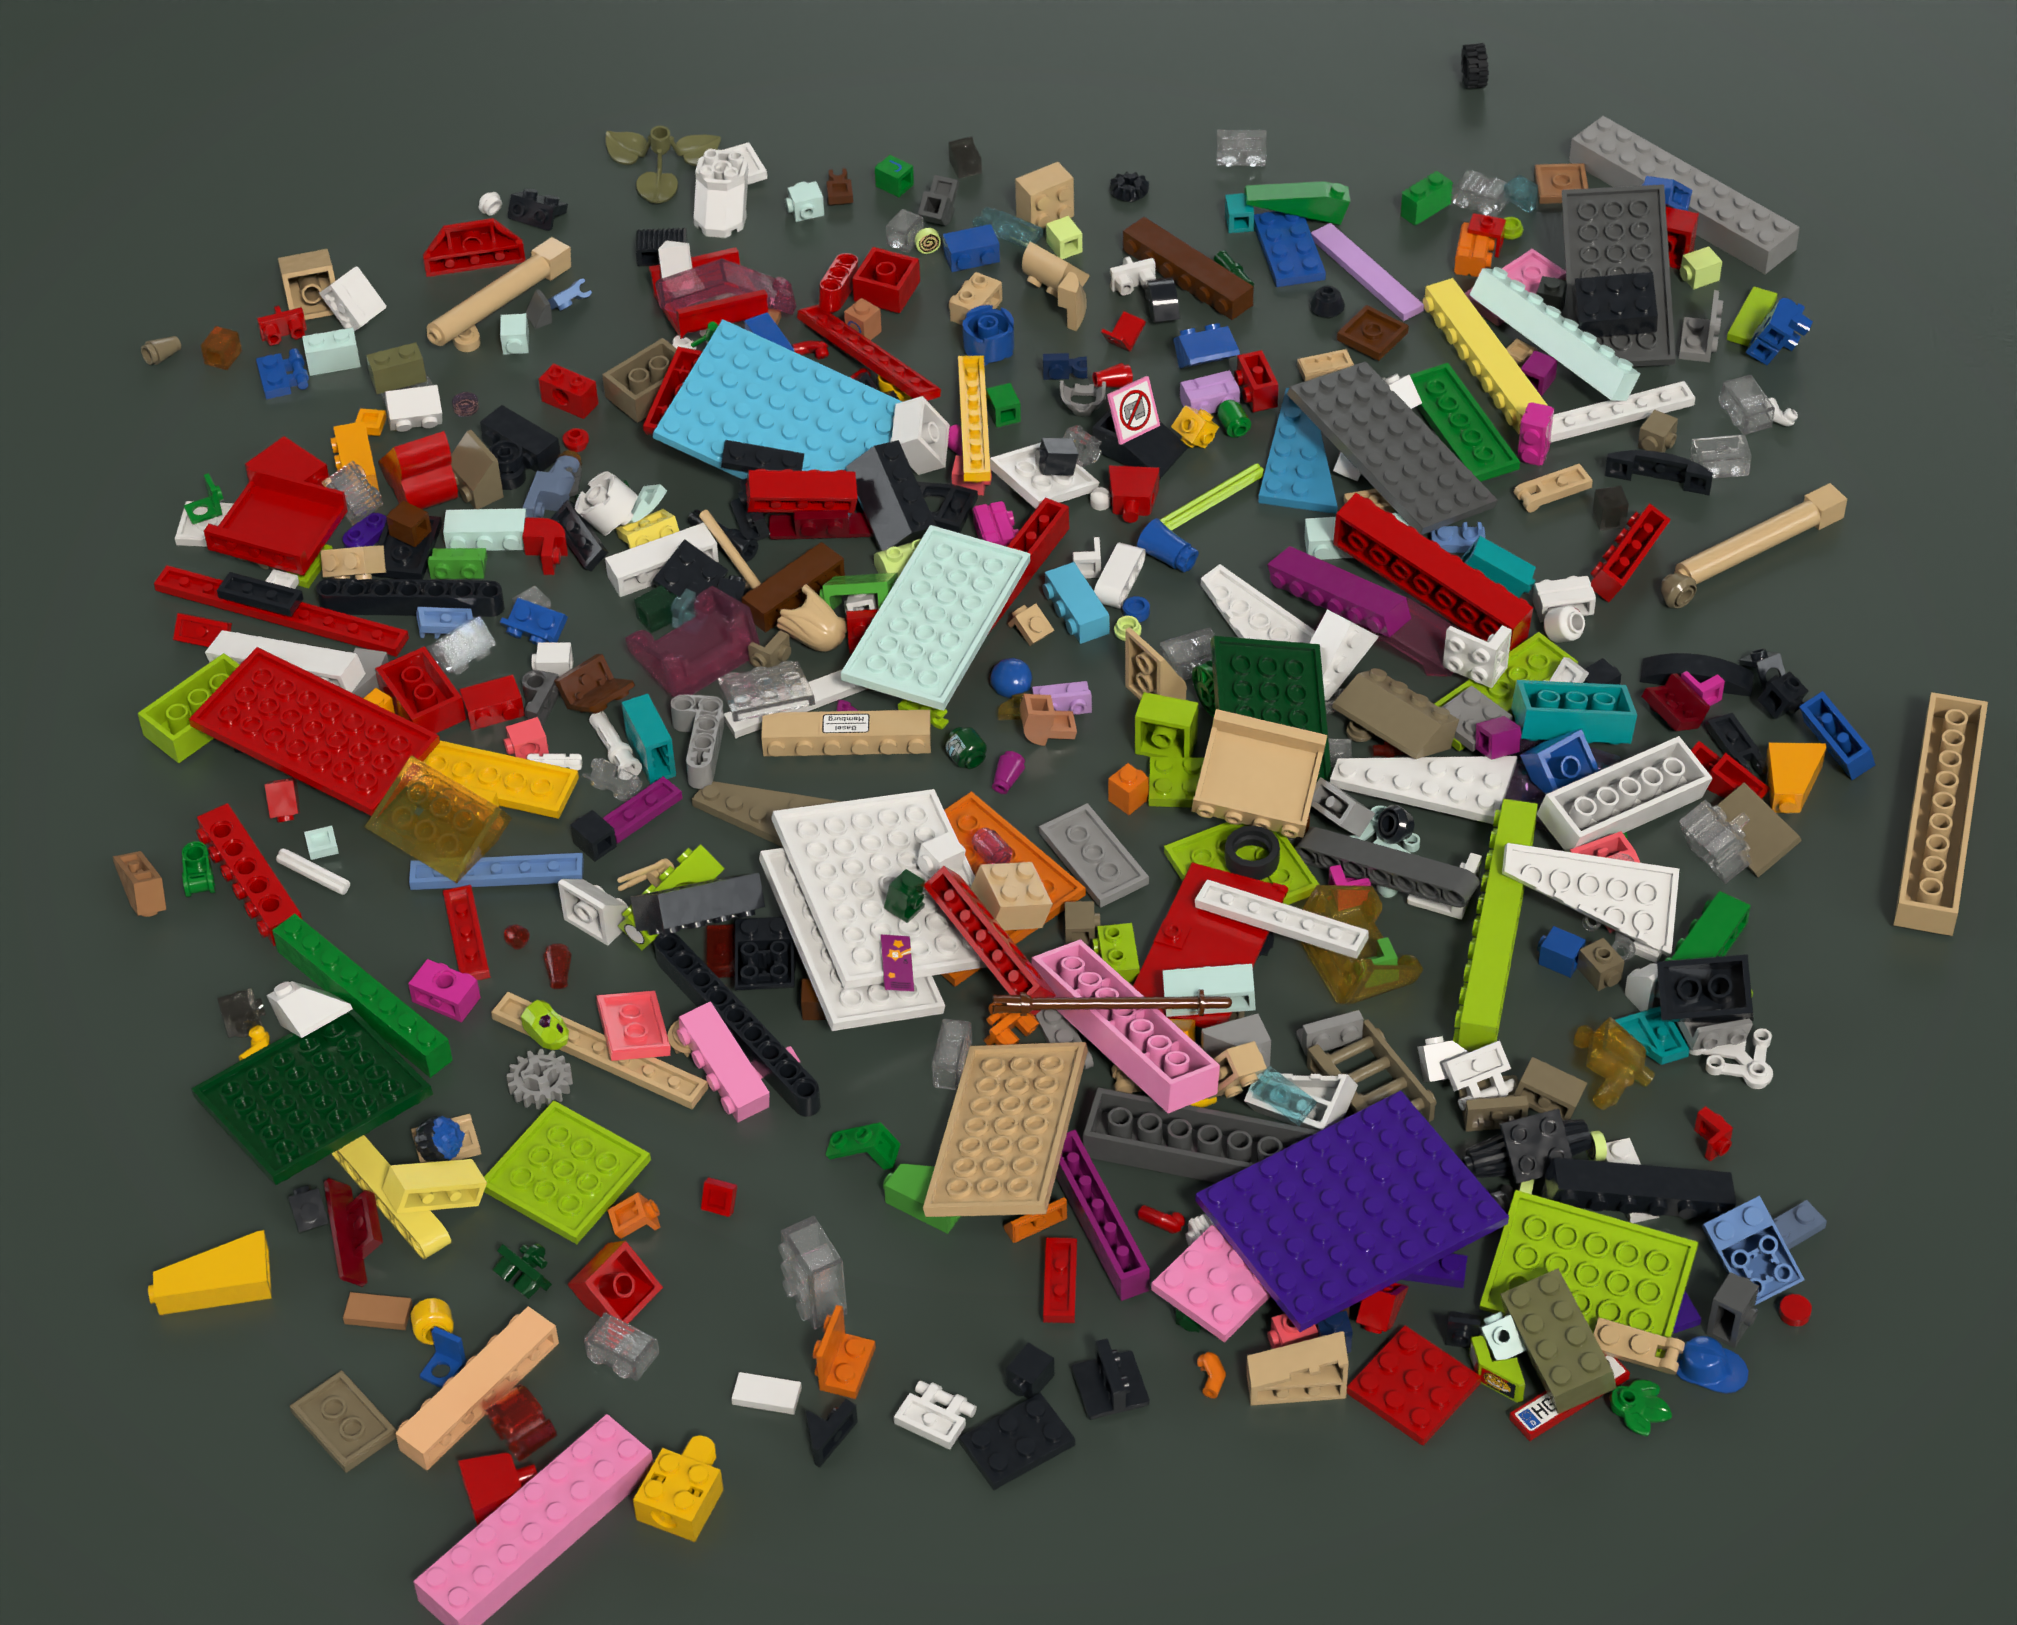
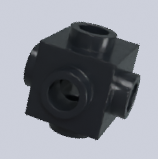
(1783, 695)

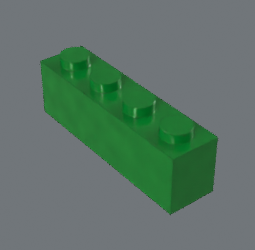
(1715, 930)

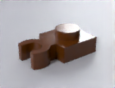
(839, 188)

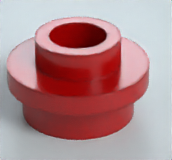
(576, 439)

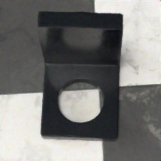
(1763, 661)
(1461, 1329)

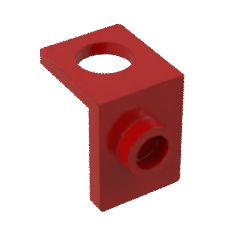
(1488, 227)
(1125, 332)

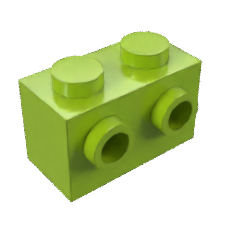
(1118, 949)

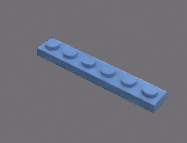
(503, 871)

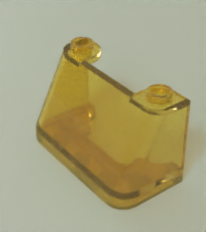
(1346, 976)

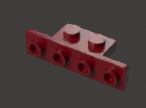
(819, 525)
(353, 1228)

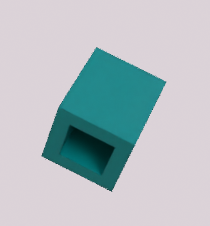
(1238, 214)

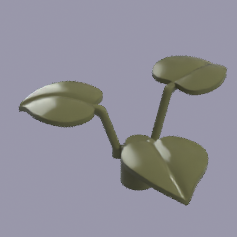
(652, 186)

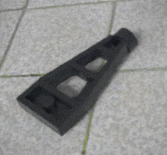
(956, 507)

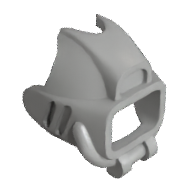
(1082, 390)

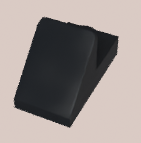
(828, 1434)

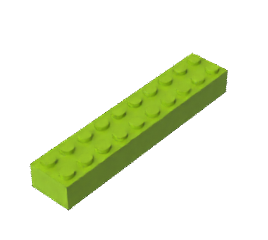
(1495, 931)

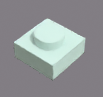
(321, 842)

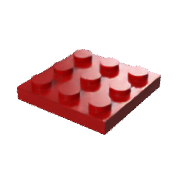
(1413, 1385)

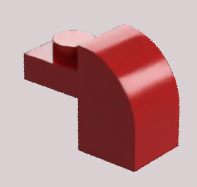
(545, 539)

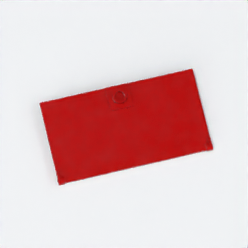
(1202, 938)

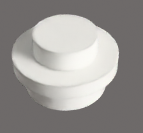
(490, 203)

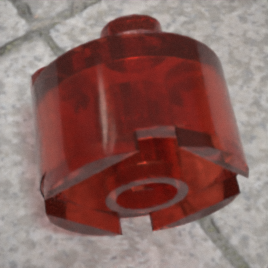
(521, 1422)

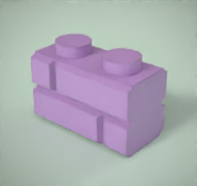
(1209, 391)

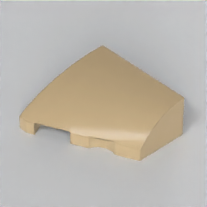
(1073, 298)

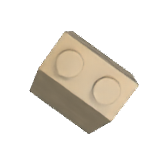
(304, 279)

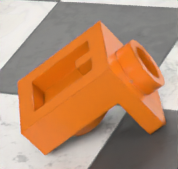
(633, 1214)

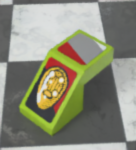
(1500, 1375)

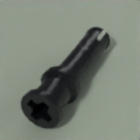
(746, 547)

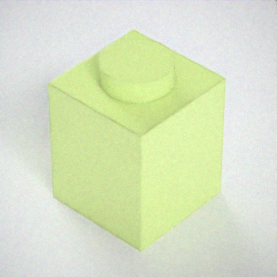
(1064, 237)
(1701, 267)

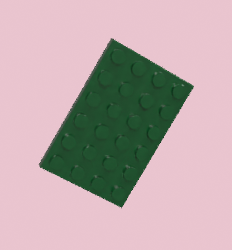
(1272, 684)

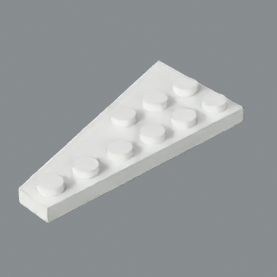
(1250, 611)
(1443, 784)
(1615, 892)

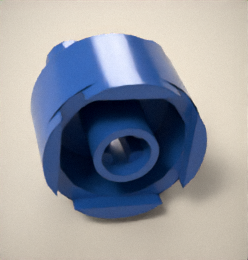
(988, 333)

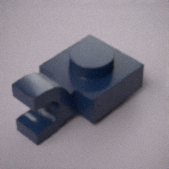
(1059, 366)

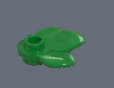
(1642, 1406)

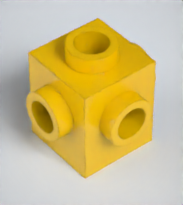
(1195, 427)

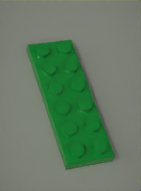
(1462, 423)

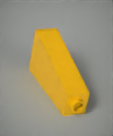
(215, 1278)

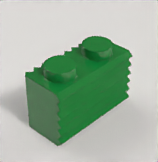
(1426, 198)

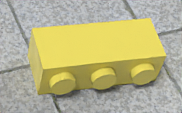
(434, 1185)

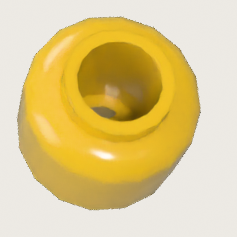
(430, 1314)

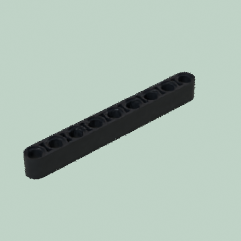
(755, 1040)

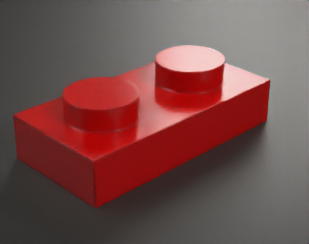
(198, 629)

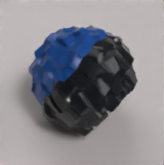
(439, 1139)

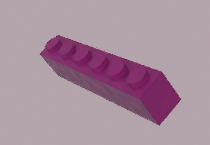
(1339, 591)
(1101, 1220)

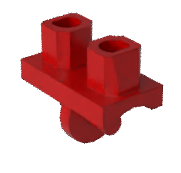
(282, 324)

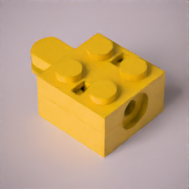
(680, 1489)

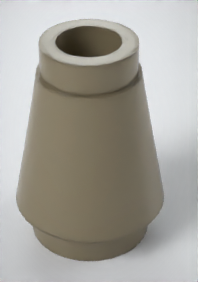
(160, 349)

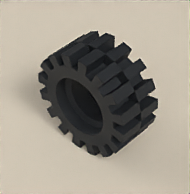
(1474, 65)

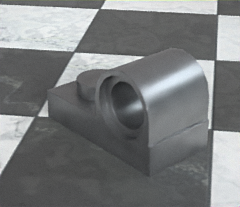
(540, 694)

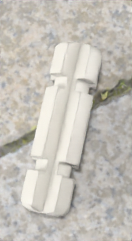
(573, 761)

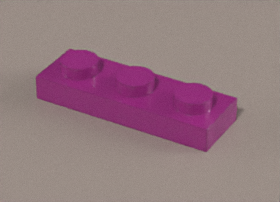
(643, 808)

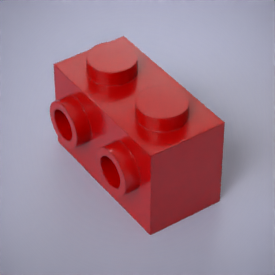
(1256, 381)

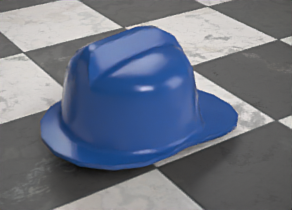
(1711, 1366)

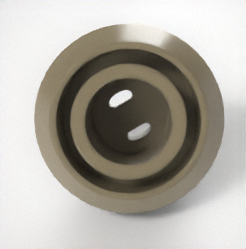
(1678, 590)

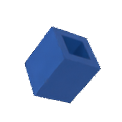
(1560, 951)

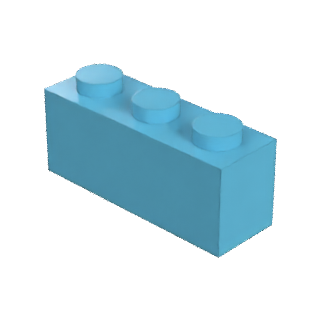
(1076, 603)

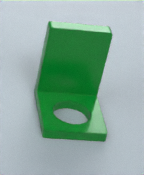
(211, 502)

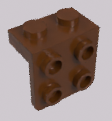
(591, 686)

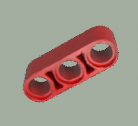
(837, 282)

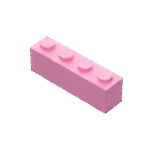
(723, 1062)

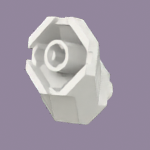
(720, 192)

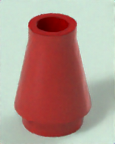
(1114, 376)

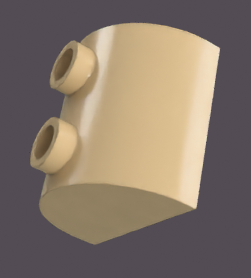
(1048, 269)

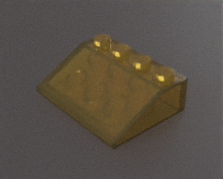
(437, 820)

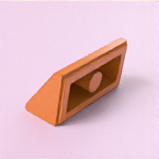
(1031, 1224)

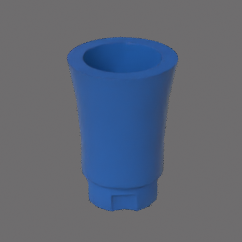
(1167, 546)

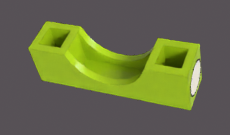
(693, 868)

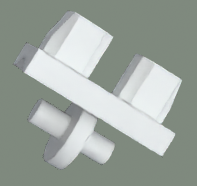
(1131, 274)

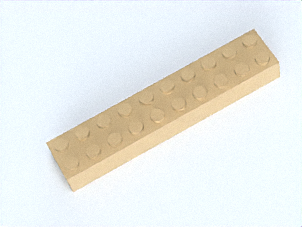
(1941, 814)

